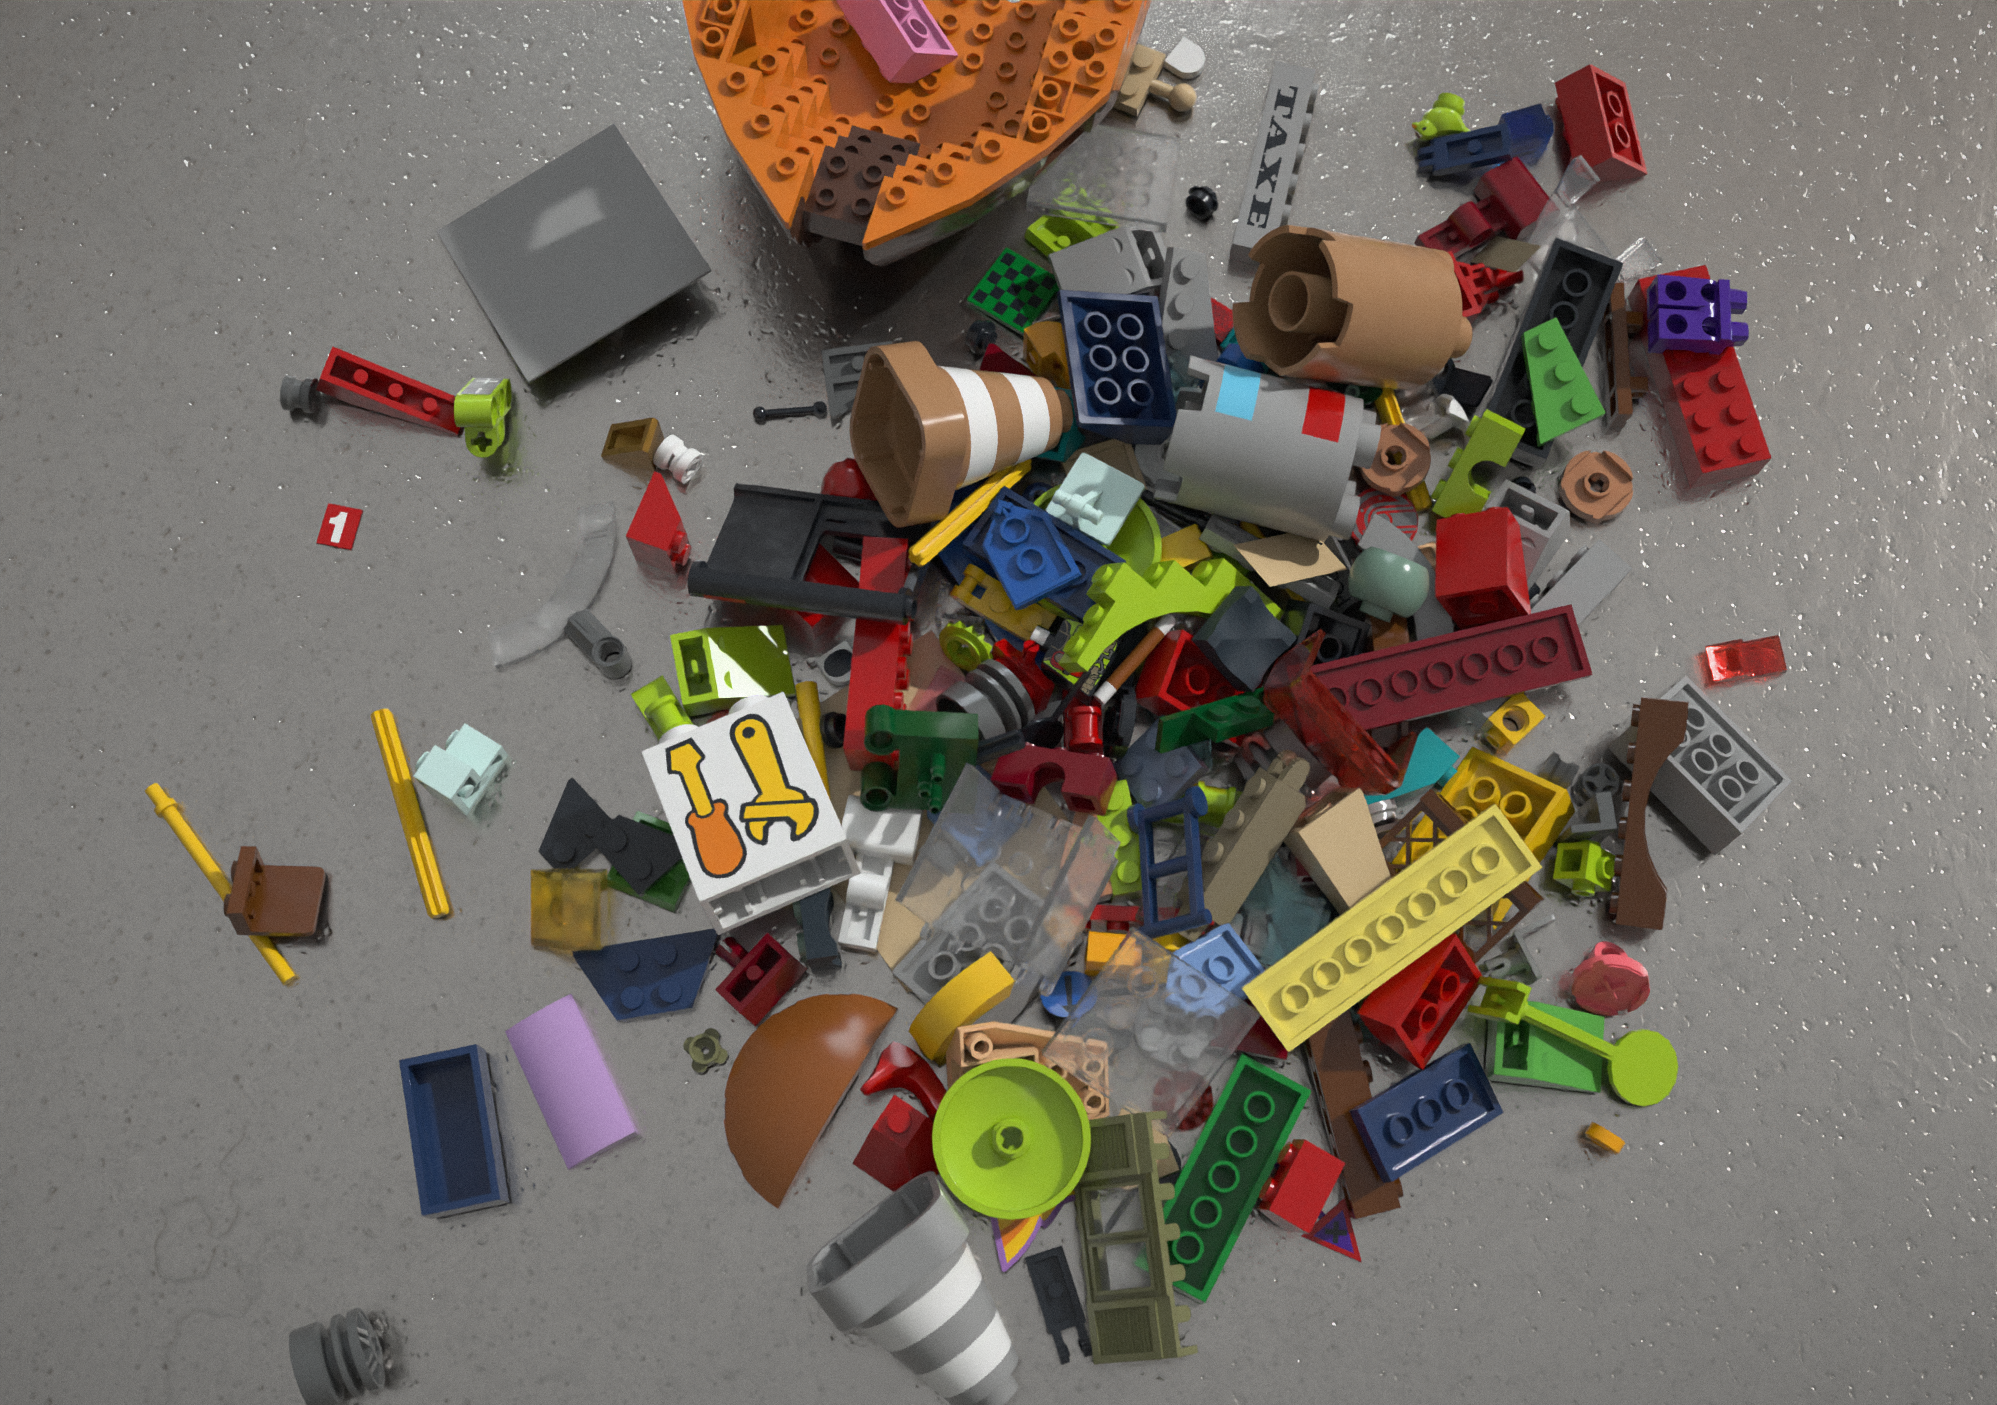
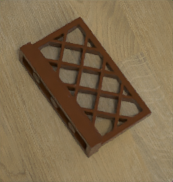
(1448, 821)

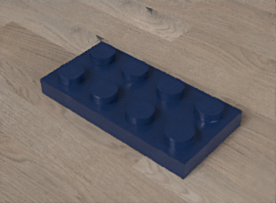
(1086, 553)
(1426, 1112)

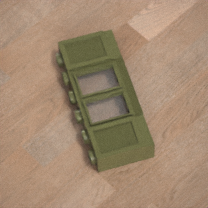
(1126, 1244)

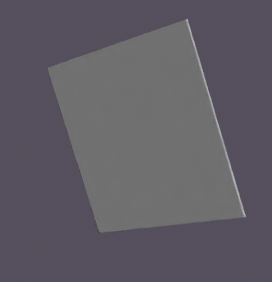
(572, 252)

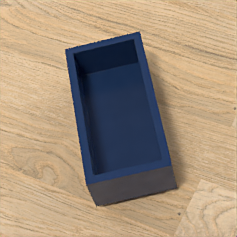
(453, 1131)

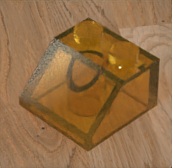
(569, 908)

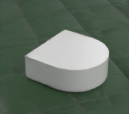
(1185, 60)

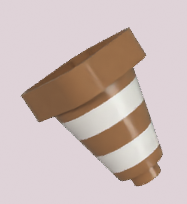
(940, 428)

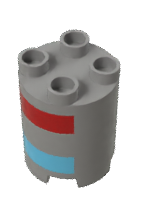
(1268, 451)

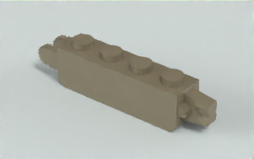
(1248, 838)

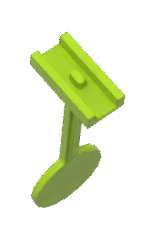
(1639, 1064)

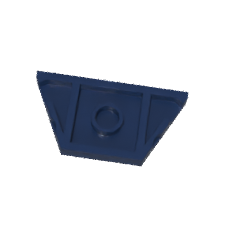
(650, 974)

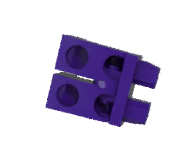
(1694, 315)

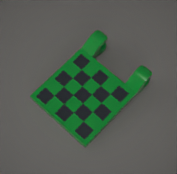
(1014, 291)

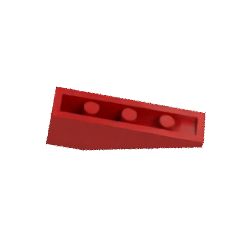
(386, 392)

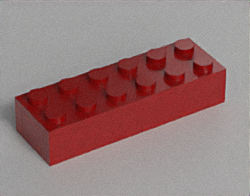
(1705, 404)
(879, 649)

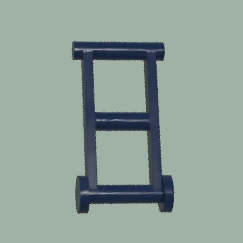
(1140, 821)

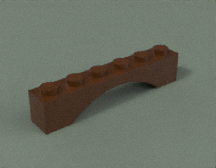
(1641, 890)

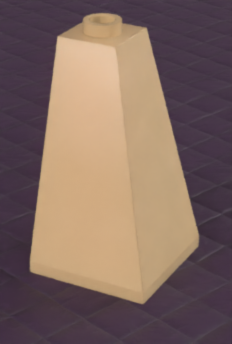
(1340, 847)

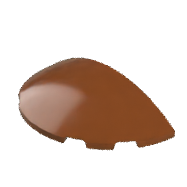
(794, 1081)

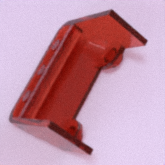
(1329, 728)

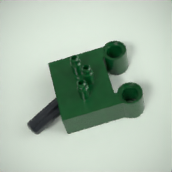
(929, 756)

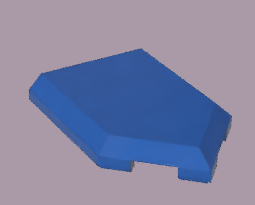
(1028, 554)

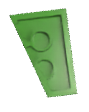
(1558, 383)

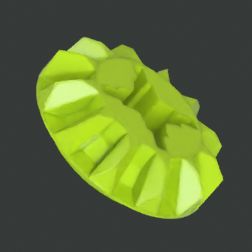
(967, 658)

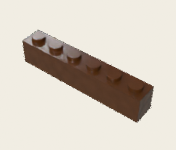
(1341, 1085)

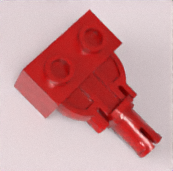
(1481, 285)

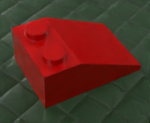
(1181, 678)

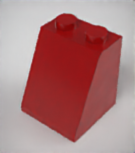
(1481, 567)

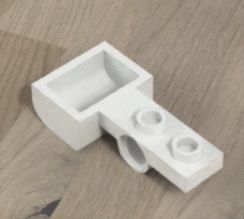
(878, 843)

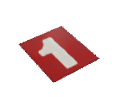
(339, 526)

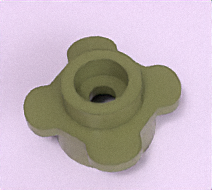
(707, 1039)

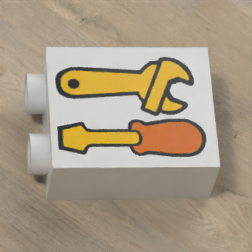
(749, 811)

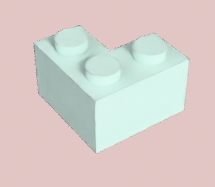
(462, 770)

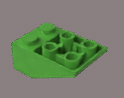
(1541, 1059)

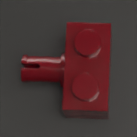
(757, 976)

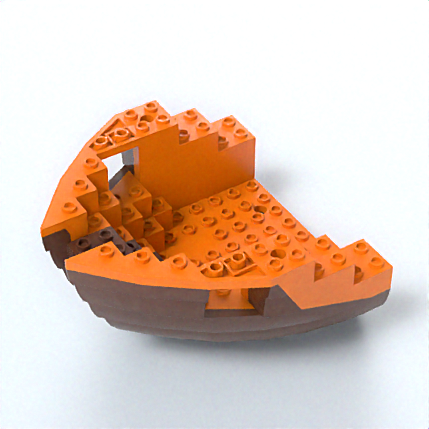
(918, 159)

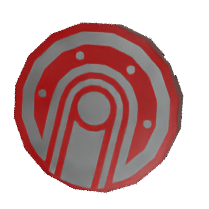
(1396, 510)

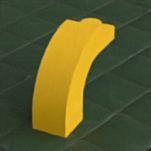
(959, 1005)

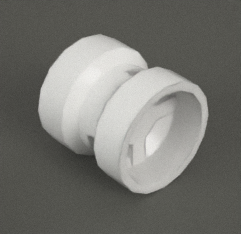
(678, 459)

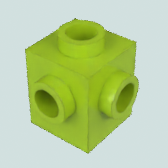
(1584, 867)

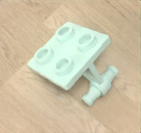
(1095, 499)

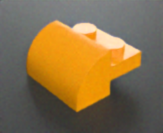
(1046, 352)

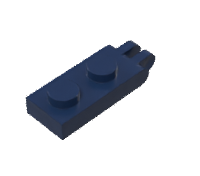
(1466, 150)

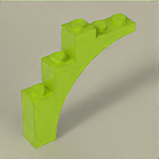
(1165, 588)

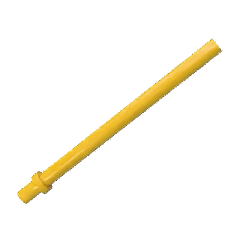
(167, 809)

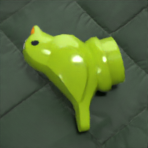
(1443, 119)

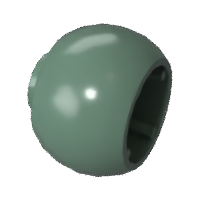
(1387, 584)

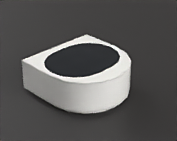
(836, 664)

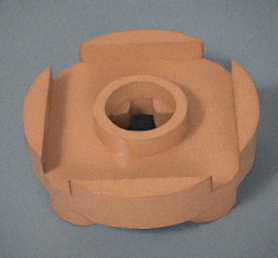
(1415, 460)
(1595, 505)

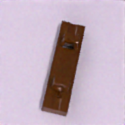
(1620, 385)

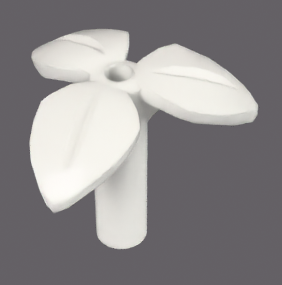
(1454, 418)

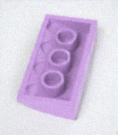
(571, 1081)

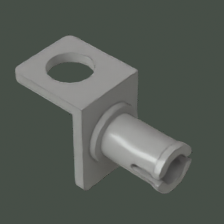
(1520, 956)

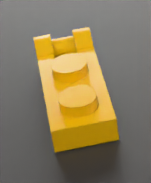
(997, 606)

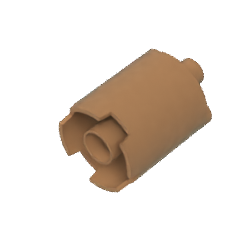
(1351, 309)

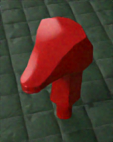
(905, 1068)

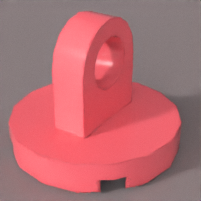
(1609, 981)

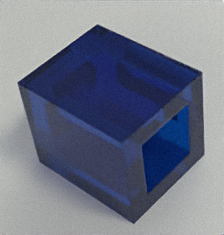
(1528, 129)

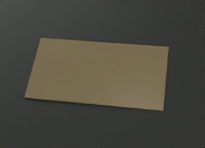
(1505, 254)

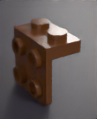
(273, 897)

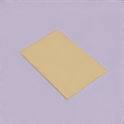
(1289, 558)

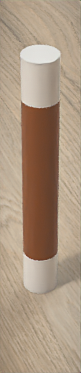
(1135, 658)

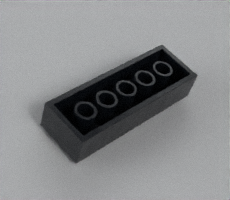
(1576, 291)

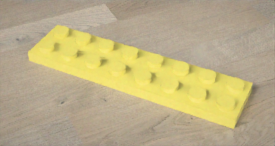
(1391, 927)

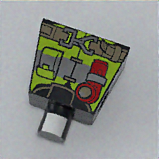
(1053, 646)

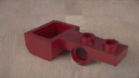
(1508, 203)

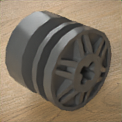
(993, 695)
(1281, 738)
(345, 1357)

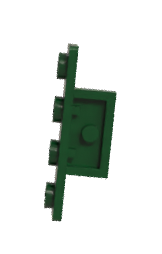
(1214, 721)

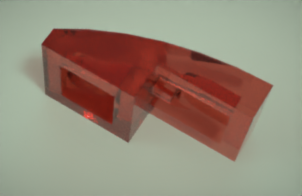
(1746, 660)

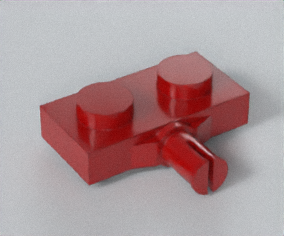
(1026, 670)

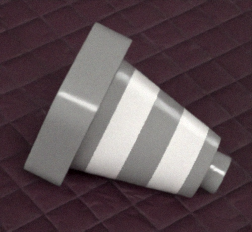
(919, 1293)

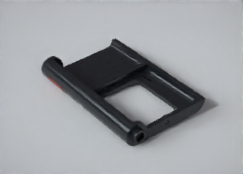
(773, 541)

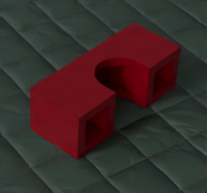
(1085, 777)

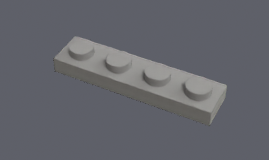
(1221, 537)

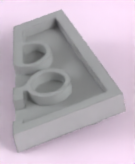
(1187, 305)

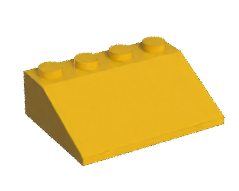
(1529, 803)

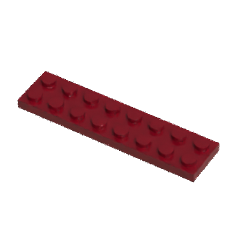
(1458, 668)

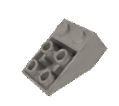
(1112, 263)
(1541, 525)

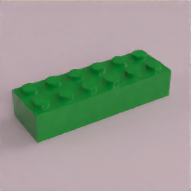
(1229, 1170)

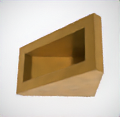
(634, 443)

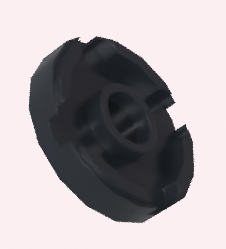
(1119, 723)

